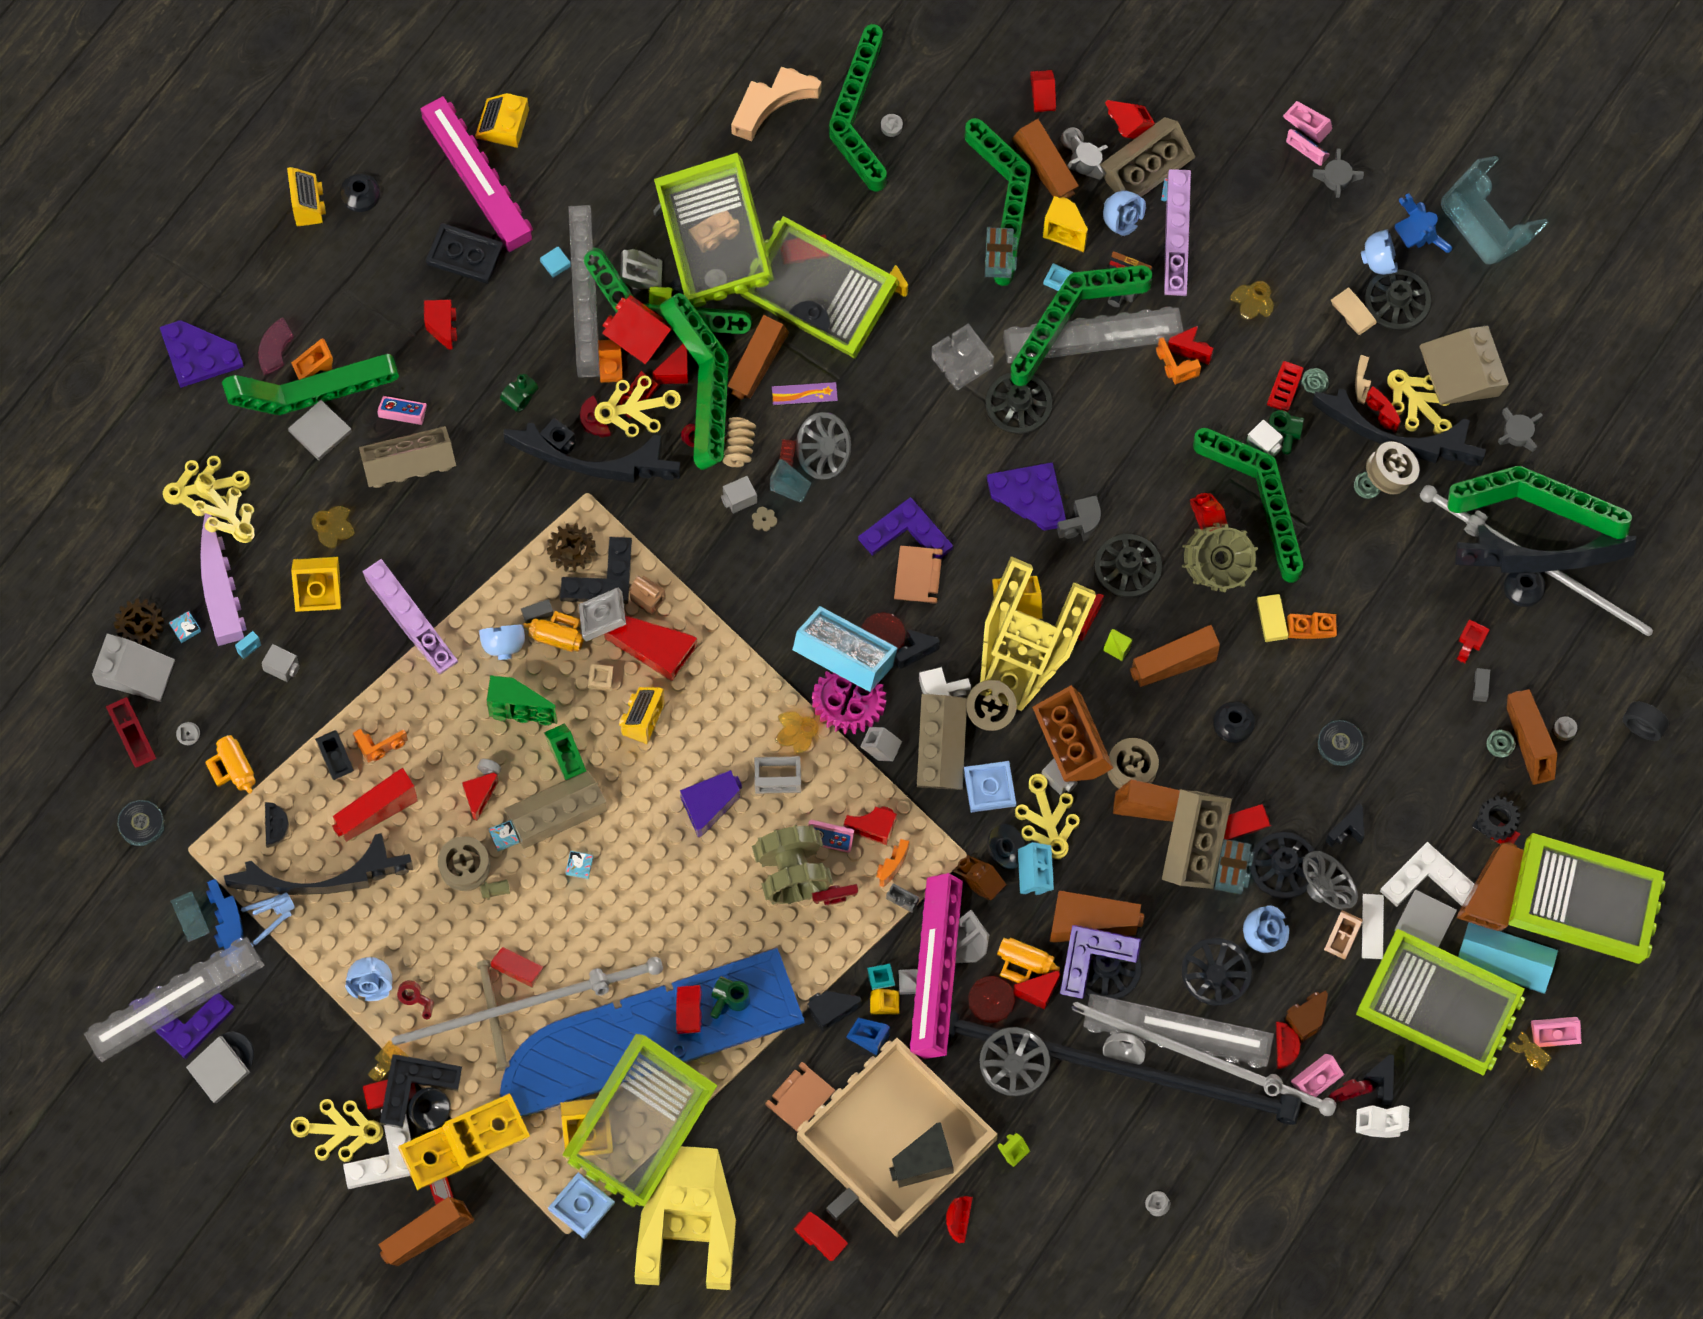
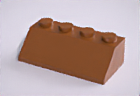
(1072, 736)

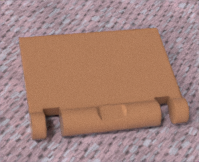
(917, 574)
(800, 1096)

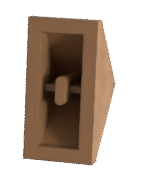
(1343, 934)

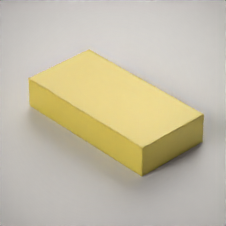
(1272, 618)

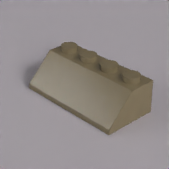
(1148, 158)
(407, 457)
(941, 742)
(556, 809)
(1196, 839)

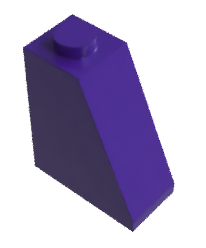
(710, 800)

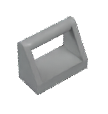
(777, 784)

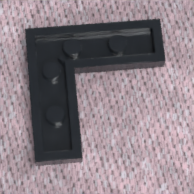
(618, 575)
(410, 1070)

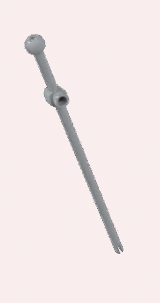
(1430, 494)
(597, 982)
(1272, 1084)

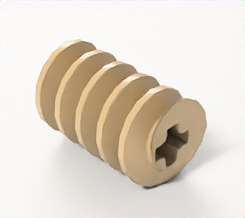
(738, 442)

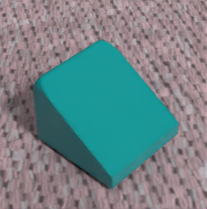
(880, 976)

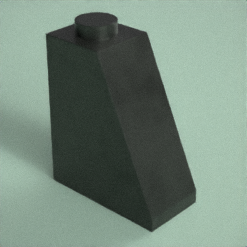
(923, 1159)

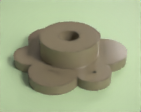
(768, 515)

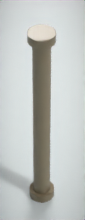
(502, 1063)

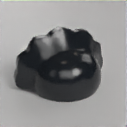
(676, 285)

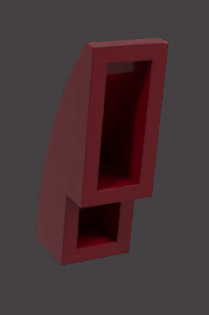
(130, 732)

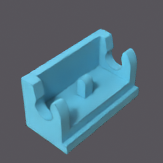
(1035, 868)

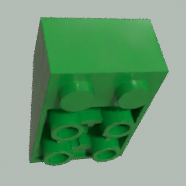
(514, 700)

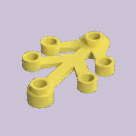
(1416, 399)
(633, 407)
(184, 491)
(243, 530)
(1048, 820)
(340, 1130)

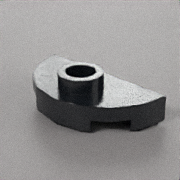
(813, 314)
(275, 824)

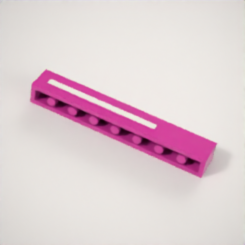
(476, 173)
(936, 966)

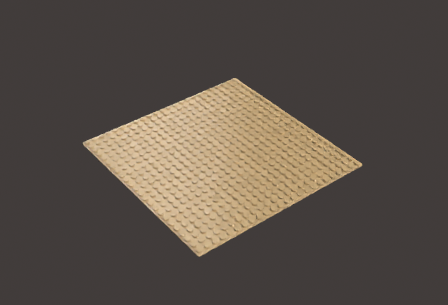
(650, 876)

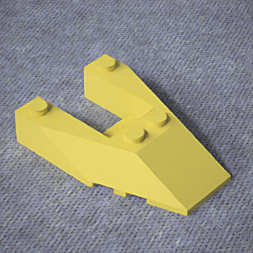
(1023, 648)
(689, 1206)

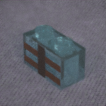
(999, 252)
(1233, 866)

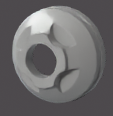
(1119, 1050)

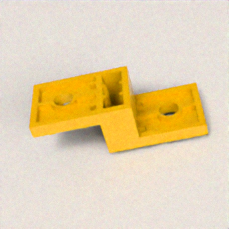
(463, 1141)

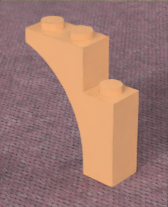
(763, 100)

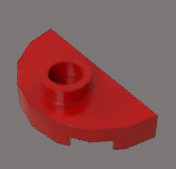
(1287, 1045)
(958, 1217)

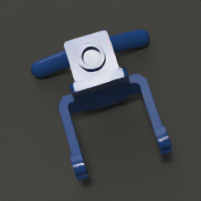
(1419, 226)

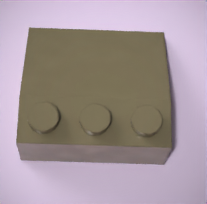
(1465, 366)

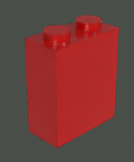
(636, 328)

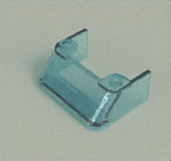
(1479, 222)

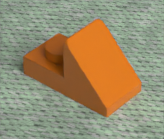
(313, 360)
(610, 361)

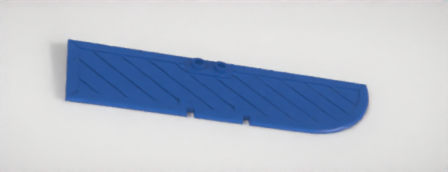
(582, 1050)

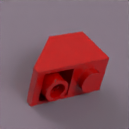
(1130, 118)
(438, 321)
(1208, 510)

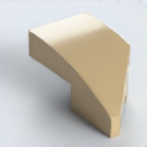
(1361, 385)

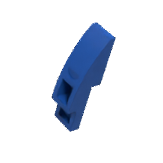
(227, 914)

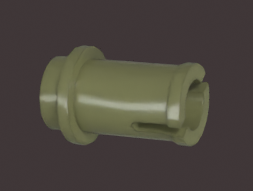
(494, 889)

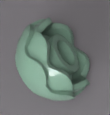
(1309, 383)
(1361, 489)
(1503, 737)

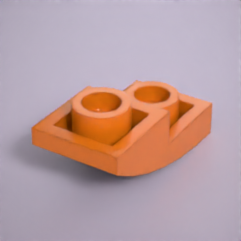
(1311, 626)
(891, 867)

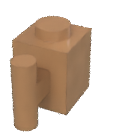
(646, 594)

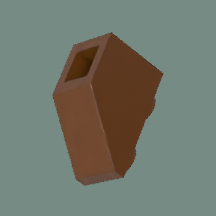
(979, 877)
(1307, 1018)

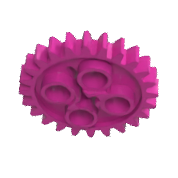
(868, 706)

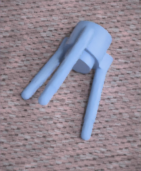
(280, 904)

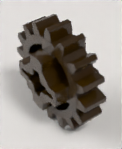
(576, 539)
(129, 620)

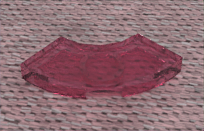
(272, 346)

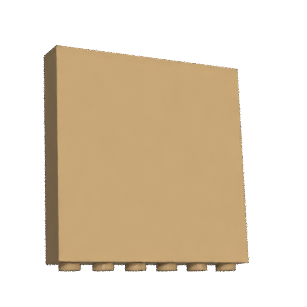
(881, 1116)

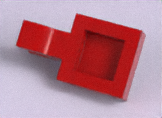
(1471, 637)

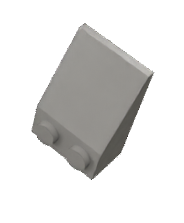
(132, 668)

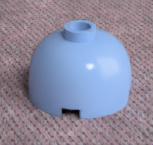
(1123, 211)
(1380, 253)
(502, 640)
(1265, 929)
(369, 979)

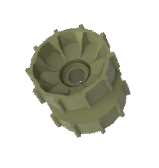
(1237, 562)
(795, 877)

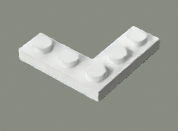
(1423, 864)
(382, 1167)

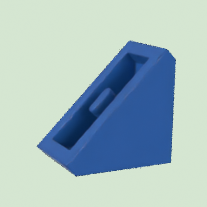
(869, 1034)

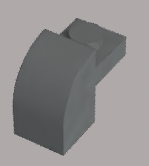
(1086, 521)

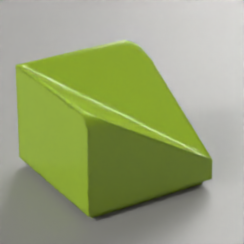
(1117, 644)

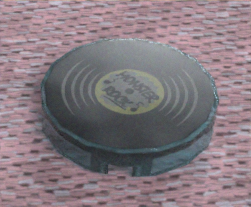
(1340, 742)
(140, 822)

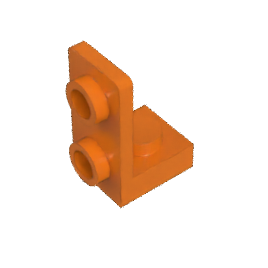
(1181, 373)
(378, 751)

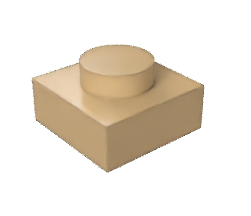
(600, 677)

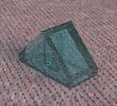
(788, 482)
(190, 916)

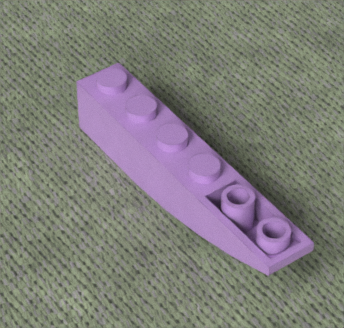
(1177, 232)
(219, 588)
(409, 616)

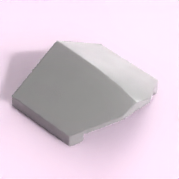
(640, 269)
(971, 939)

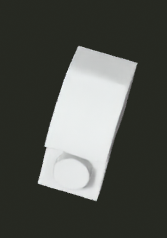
(934, 683)
(1382, 1122)

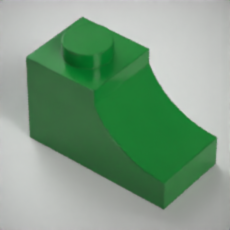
(565, 751)

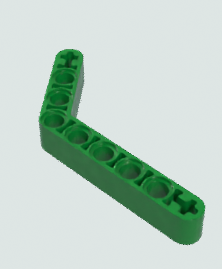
(852, 103)
(978, 136)
(618, 285)
(1063, 312)
(712, 378)
(309, 391)
(1542, 492)
(1268, 497)

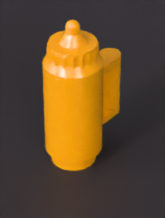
(555, 634)
(235, 764)
(1026, 957)

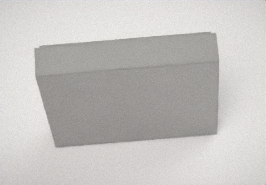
(320, 430)
(602, 614)
(1426, 918)
(218, 1069)

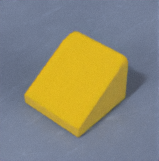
(902, 288)
(884, 1001)

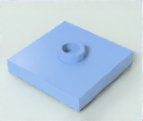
(989, 786)
(581, 1205)

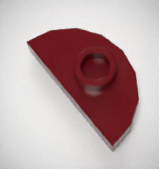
(589, 421)
(835, 894)
(1352, 1089)

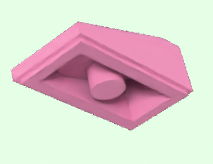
(1309, 121)

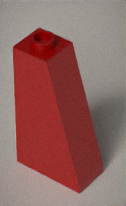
(654, 645)
(375, 805)

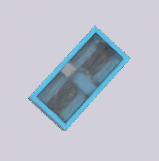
(844, 649)

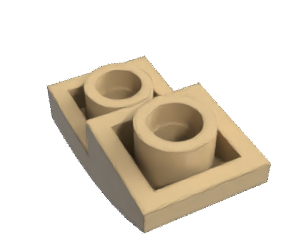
(1354, 311)

